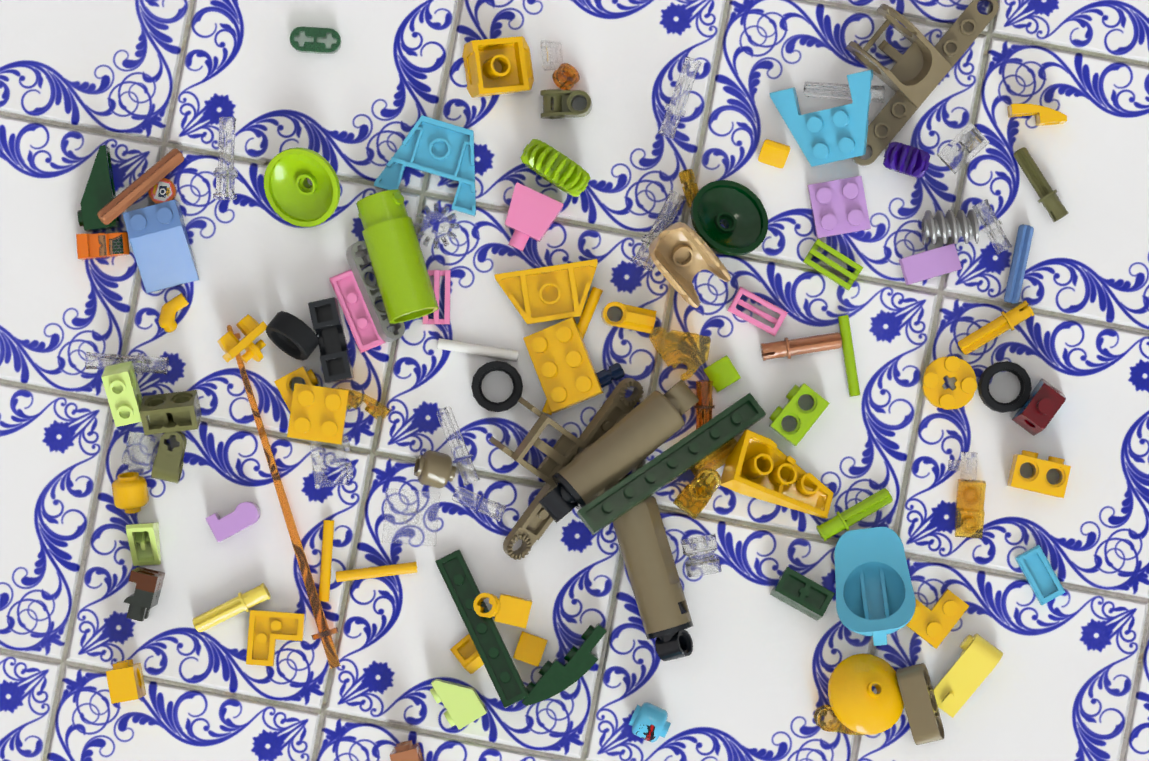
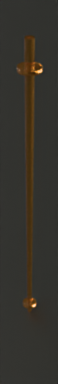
(324, 631)

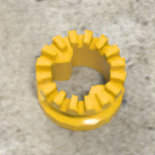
(480, 609)

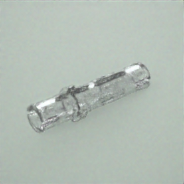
(669, 127)
(140, 362)

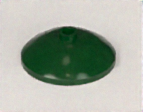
(737, 210)

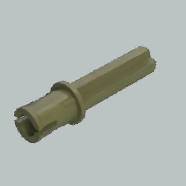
(1047, 195)

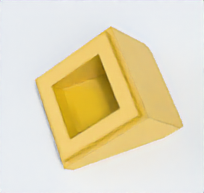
(774, 153)
(530, 649)
(467, 654)

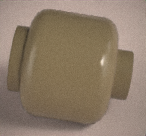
(434, 469)

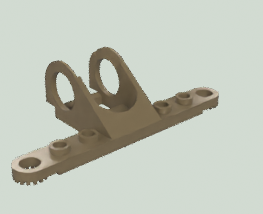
(916, 70)
(535, 518)

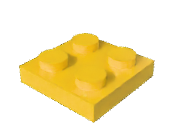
(318, 413)

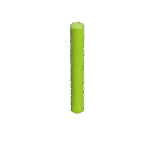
(849, 357)

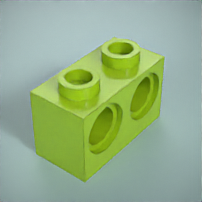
(803, 418)

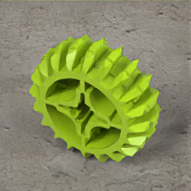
(555, 167)

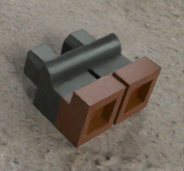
(146, 592)

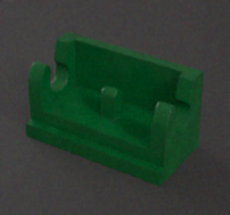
(802, 593)

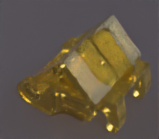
(681, 348)

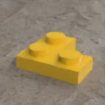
(936, 623)
(266, 628)

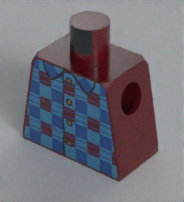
(1039, 408)

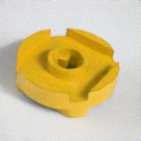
(964, 386)

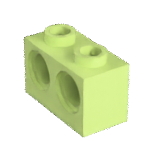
(122, 393)

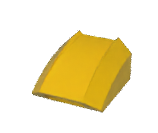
(497, 66)

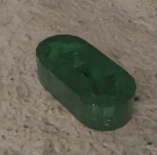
(316, 33)

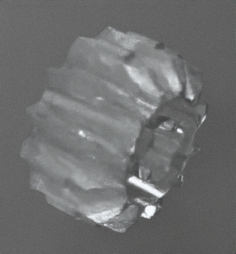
(433, 235)

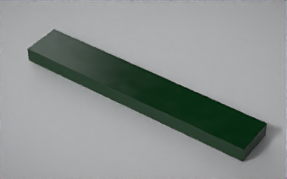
(482, 630)

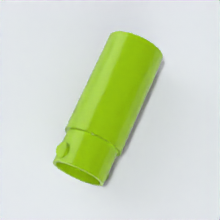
(396, 257)

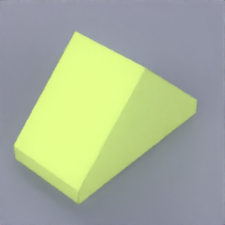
(144, 543)

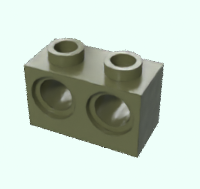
(170, 412)

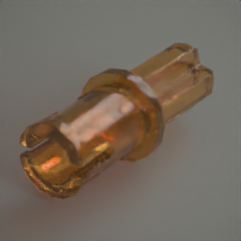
(705, 404)

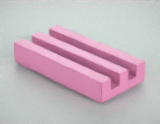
(437, 273)
(773, 331)

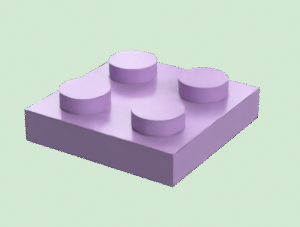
(839, 207)

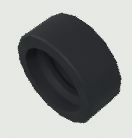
(292, 335)
(477, 382)
(1025, 384)

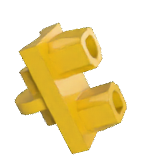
(233, 346)

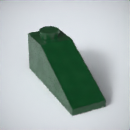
(98, 193)

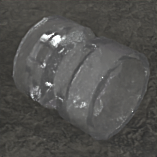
(701, 555)

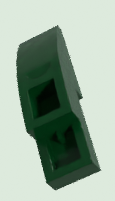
(558, 676)

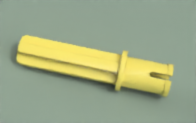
(241, 603)

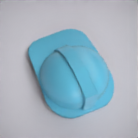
(873, 583)

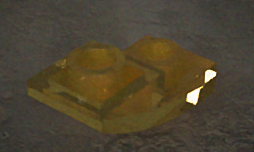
(373, 406)
(970, 508)

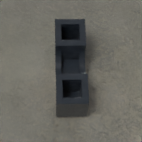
(332, 340)

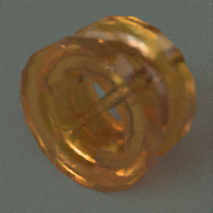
(565, 76)

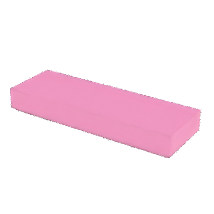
(356, 311)

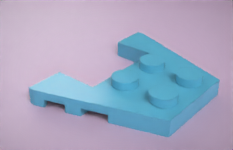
(831, 132)
(438, 150)

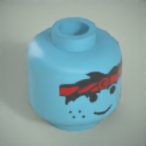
(649, 722)

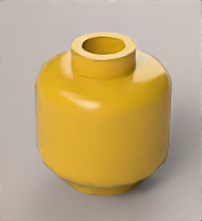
(130, 492)

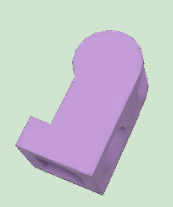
(243, 517)

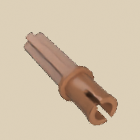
(800, 346)

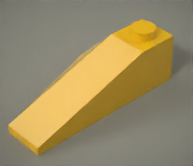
(767, 474)

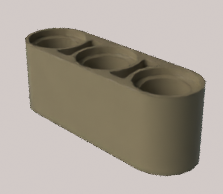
(920, 704)

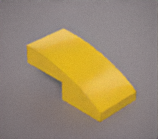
(1042, 114)

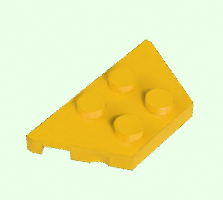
(549, 291)

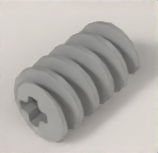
(950, 226)

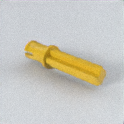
(995, 328)

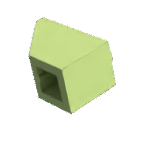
(461, 702)

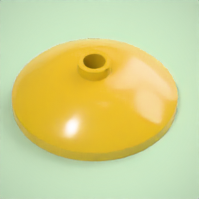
(853, 697)

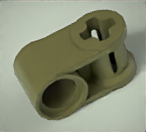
(563, 103)
(168, 461)

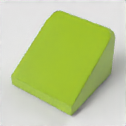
(722, 373)

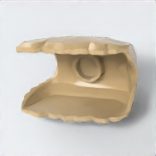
(681, 255)

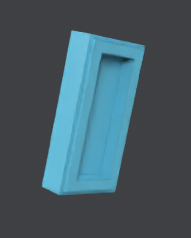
(1039, 574)

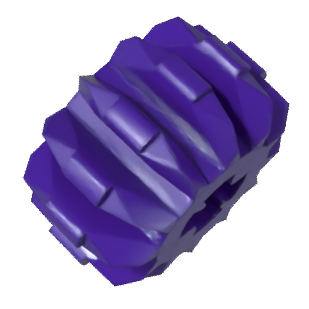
(906, 159)

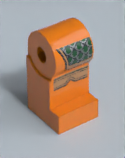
(102, 245)

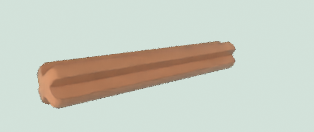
(140, 186)

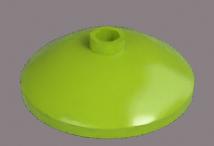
(291, 193)

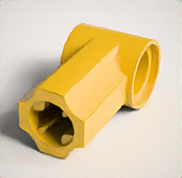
(631, 317)

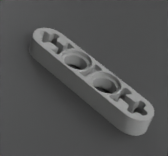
(370, 293)

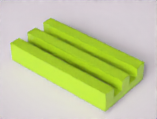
(853, 276)

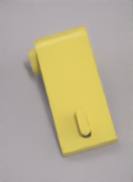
(966, 674)

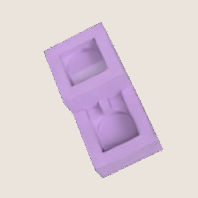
(930, 264)

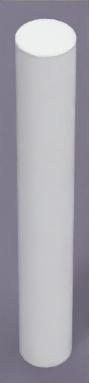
(476, 349)

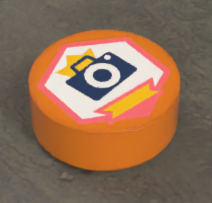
(163, 191)

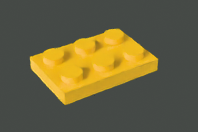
(563, 365)

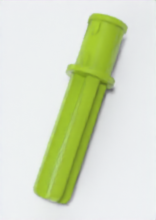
(859, 511)

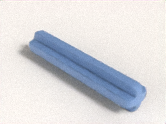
(1018, 264)

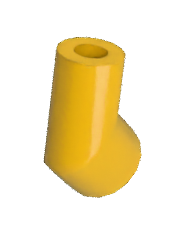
(168, 312)

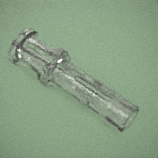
(226, 173)
(662, 222)

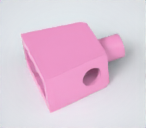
(530, 215)

